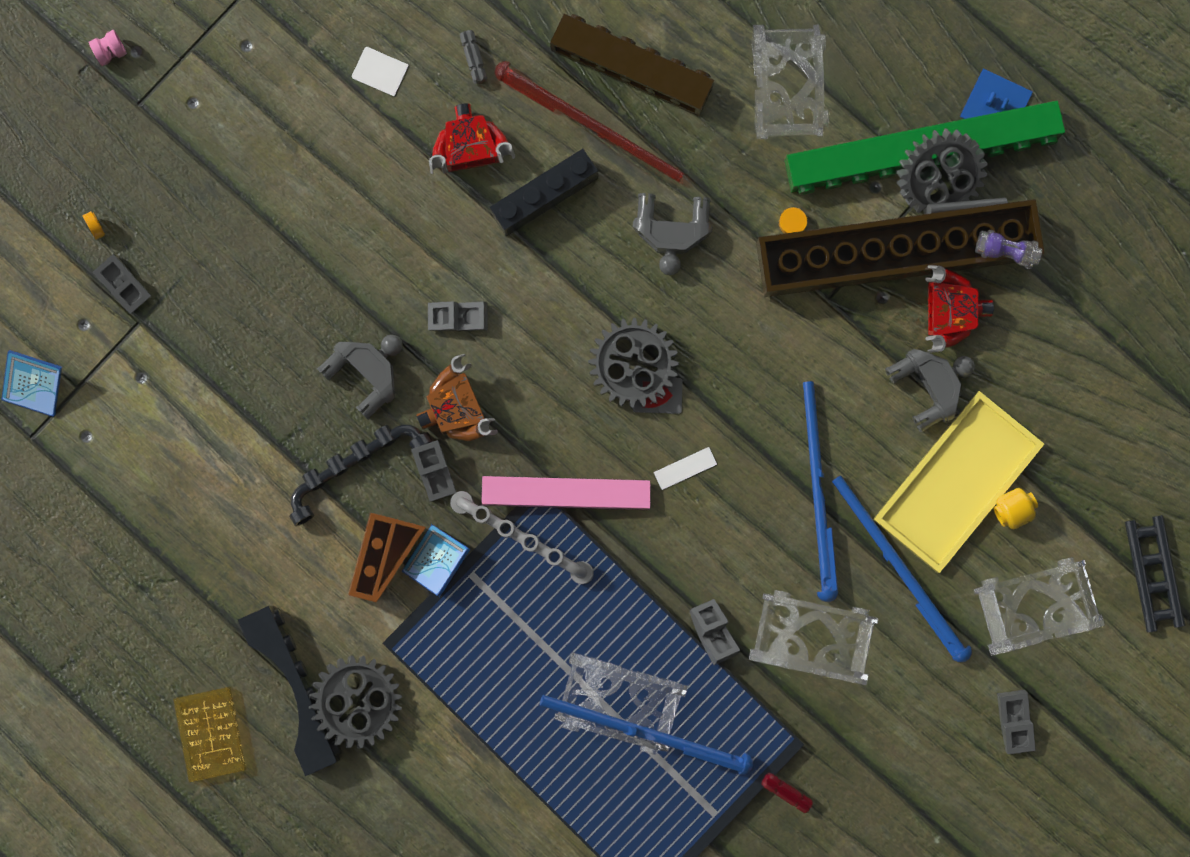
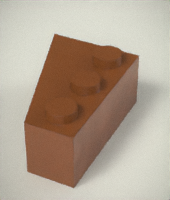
(381, 554)

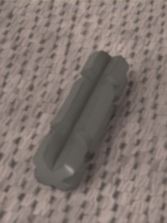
(473, 56)

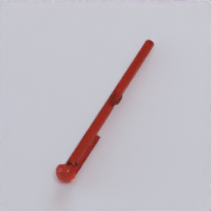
(552, 102)

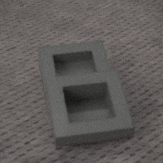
(121, 283)
(457, 316)
(434, 470)
(712, 631)
(1015, 722)

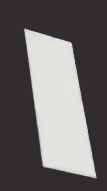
(685, 468)

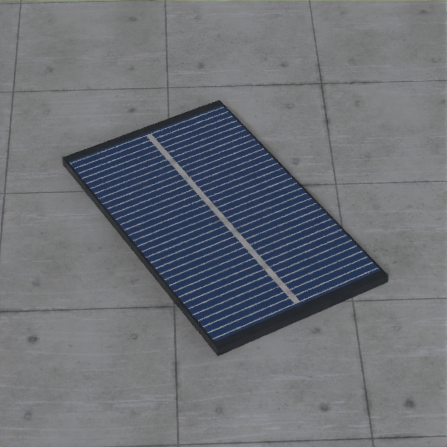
(508, 638)

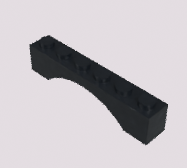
(266, 634)

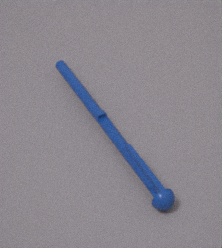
(824, 535)
(925, 605)
(741, 764)

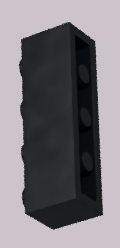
(544, 192)

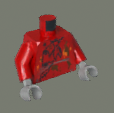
(469, 143)
(952, 308)

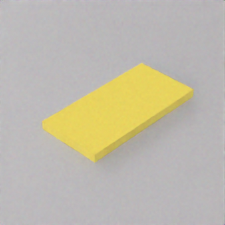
(958, 482)

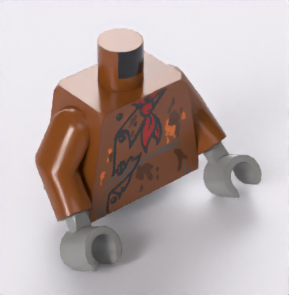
(455, 405)

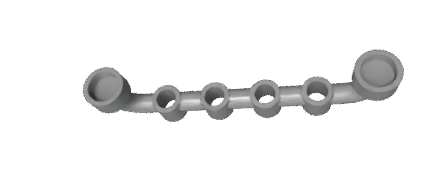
(580, 571)

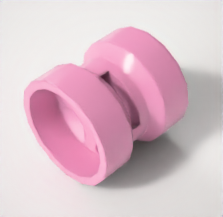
(103, 52)

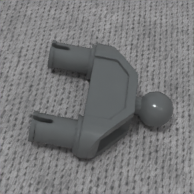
(672, 237)
(371, 365)
(939, 381)

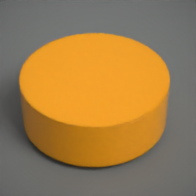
(792, 220)
(94, 225)

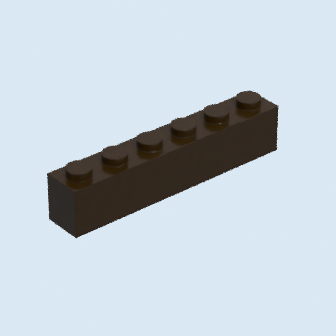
(632, 64)

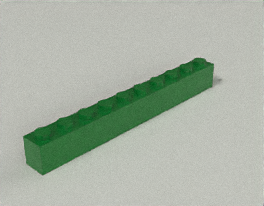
(881, 154)

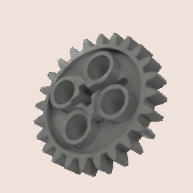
(965, 160)
(640, 339)
(374, 718)

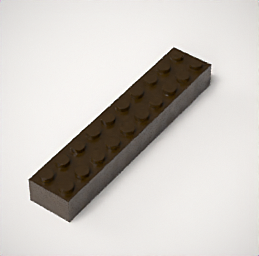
(890, 248)

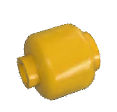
(1015, 508)

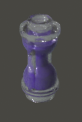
(995, 245)

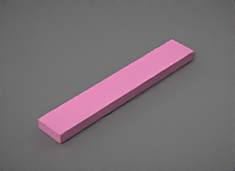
(565, 493)

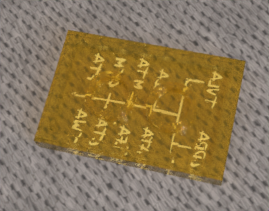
(209, 734)

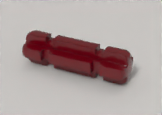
(787, 793)

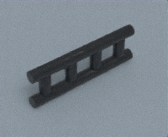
(1146, 589)

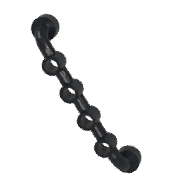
(337, 465)

